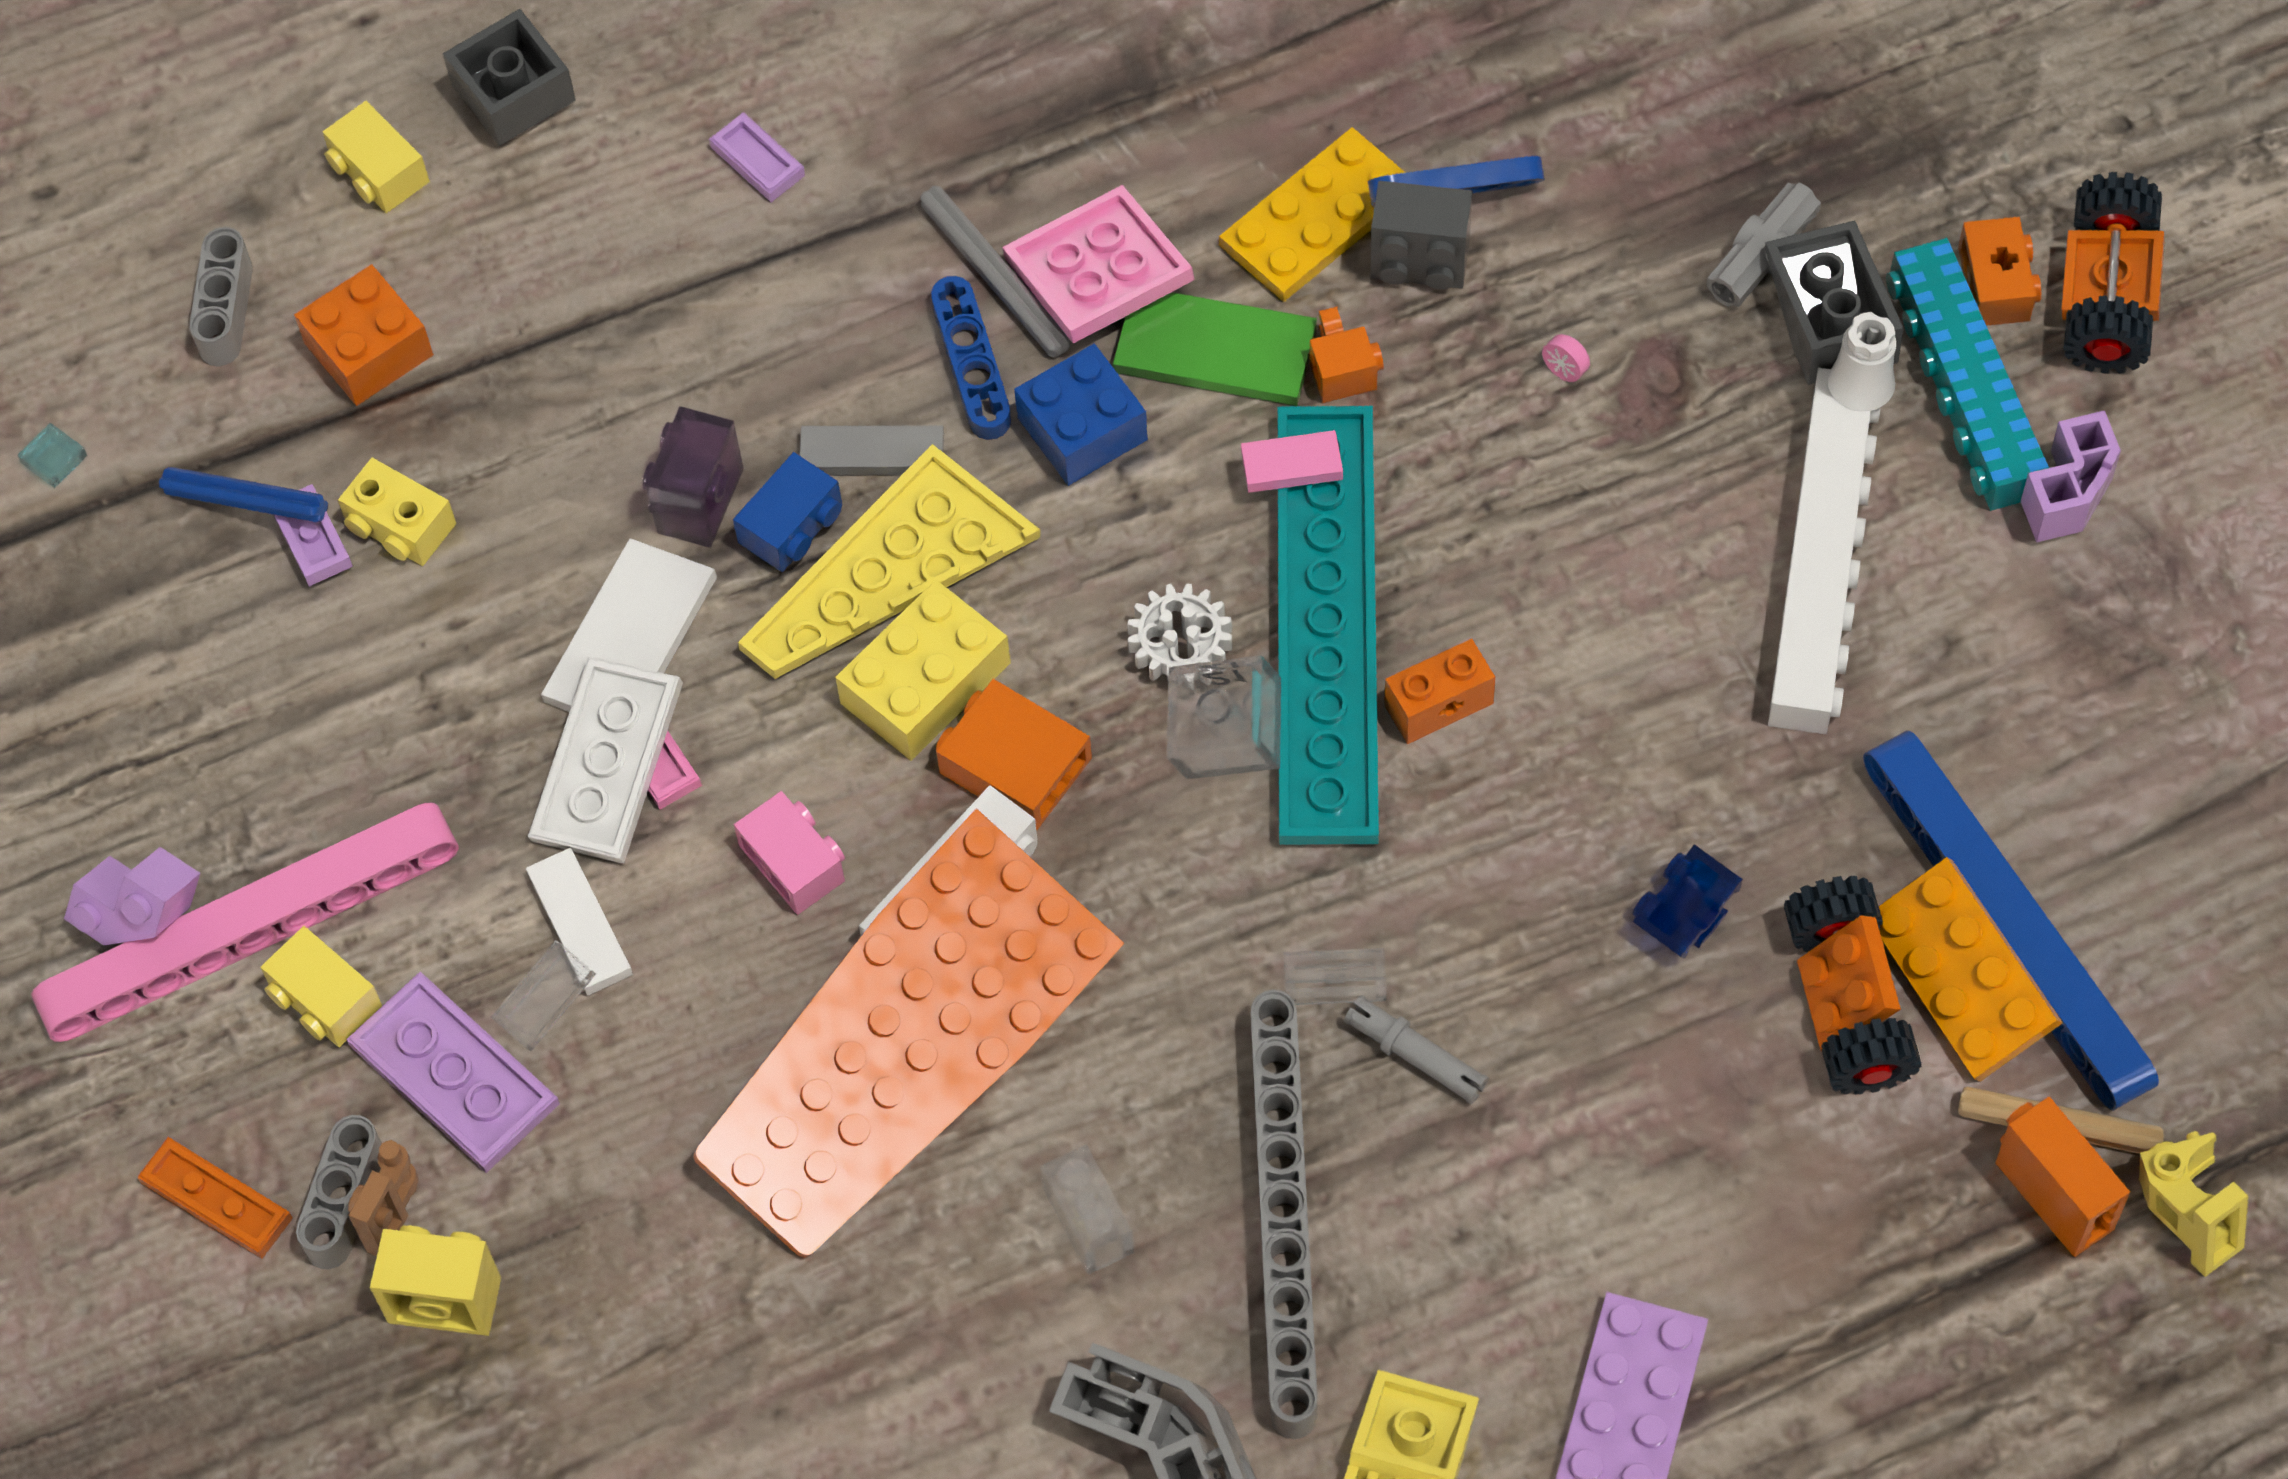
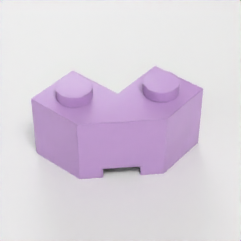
(2065, 496)
(131, 904)

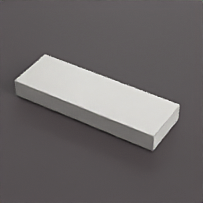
(579, 918)

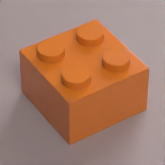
(364, 334)

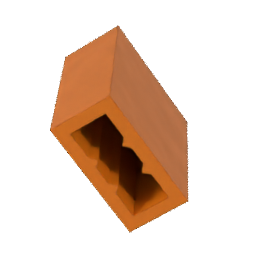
(1014, 749)
(2061, 1175)

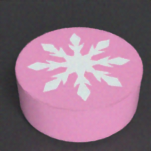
(1566, 357)

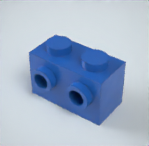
(788, 512)

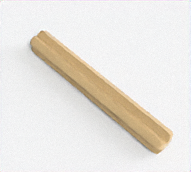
(2095, 1127)

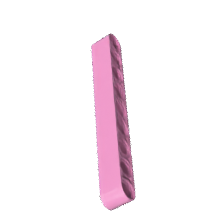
(244, 922)

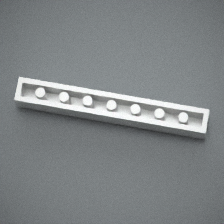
(1822, 564)

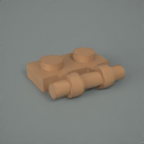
(384, 1196)

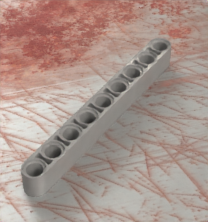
(1281, 1233)

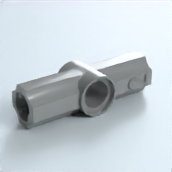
(1747, 261)

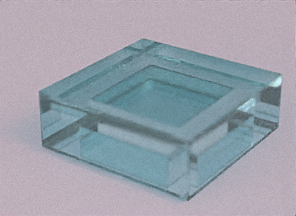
(52, 455)

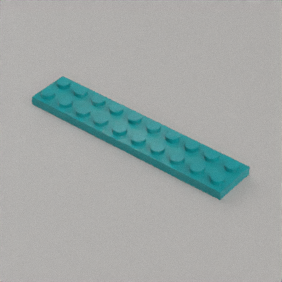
(1328, 639)

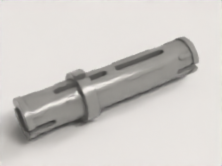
(1414, 1048)

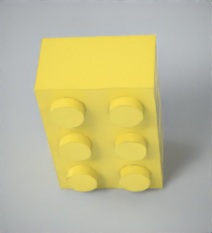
(923, 669)

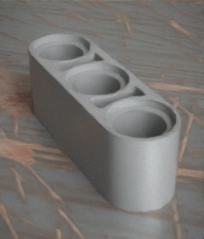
(224, 314)
(337, 1169)

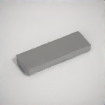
(867, 448)

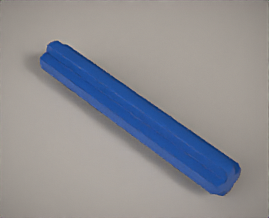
(243, 494)

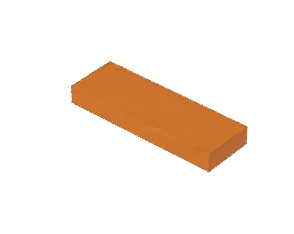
(215, 1197)

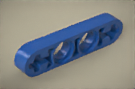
(1474, 177)
(970, 357)

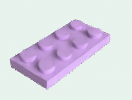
(1633, 1392)

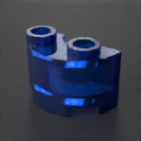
(1689, 903)

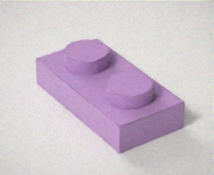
(314, 546)

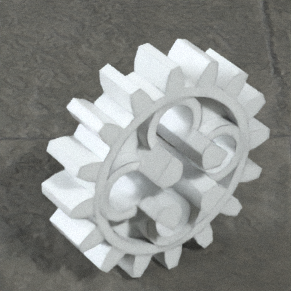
(1157, 621)

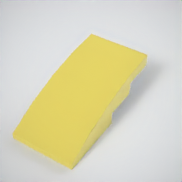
(1411, 1431)

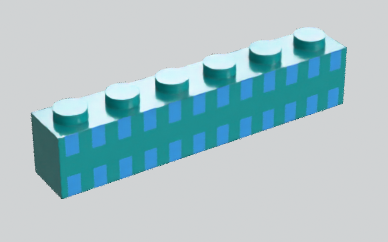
(1966, 371)

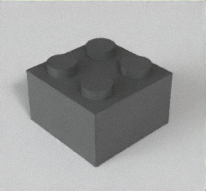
(509, 77)
(1420, 235)

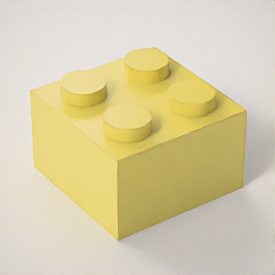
(436, 1280)

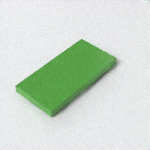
(1217, 347)

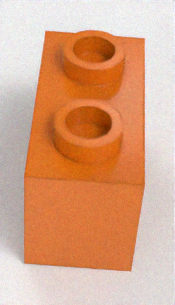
(1998, 269)
(1439, 691)

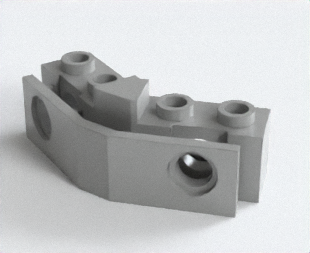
(1170, 1434)

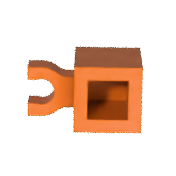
(1343, 360)

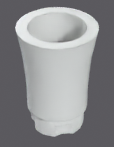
(1864, 368)

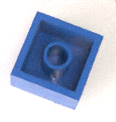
(1081, 414)

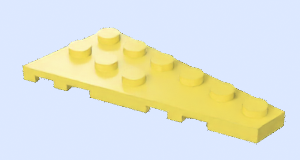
(921, 530)

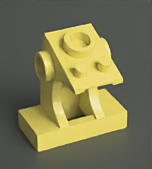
(2204, 1222)

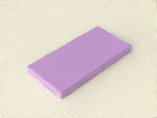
(453, 1072)

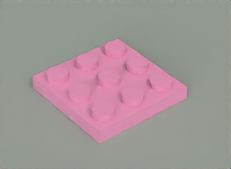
(1098, 264)

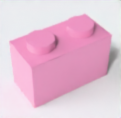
(790, 851)

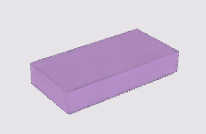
(757, 157)

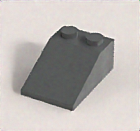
(1821, 286)

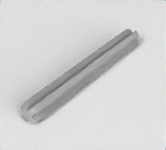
(995, 271)

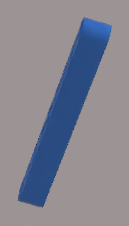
(1947, 828)

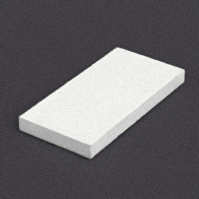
(634, 617)
(605, 759)

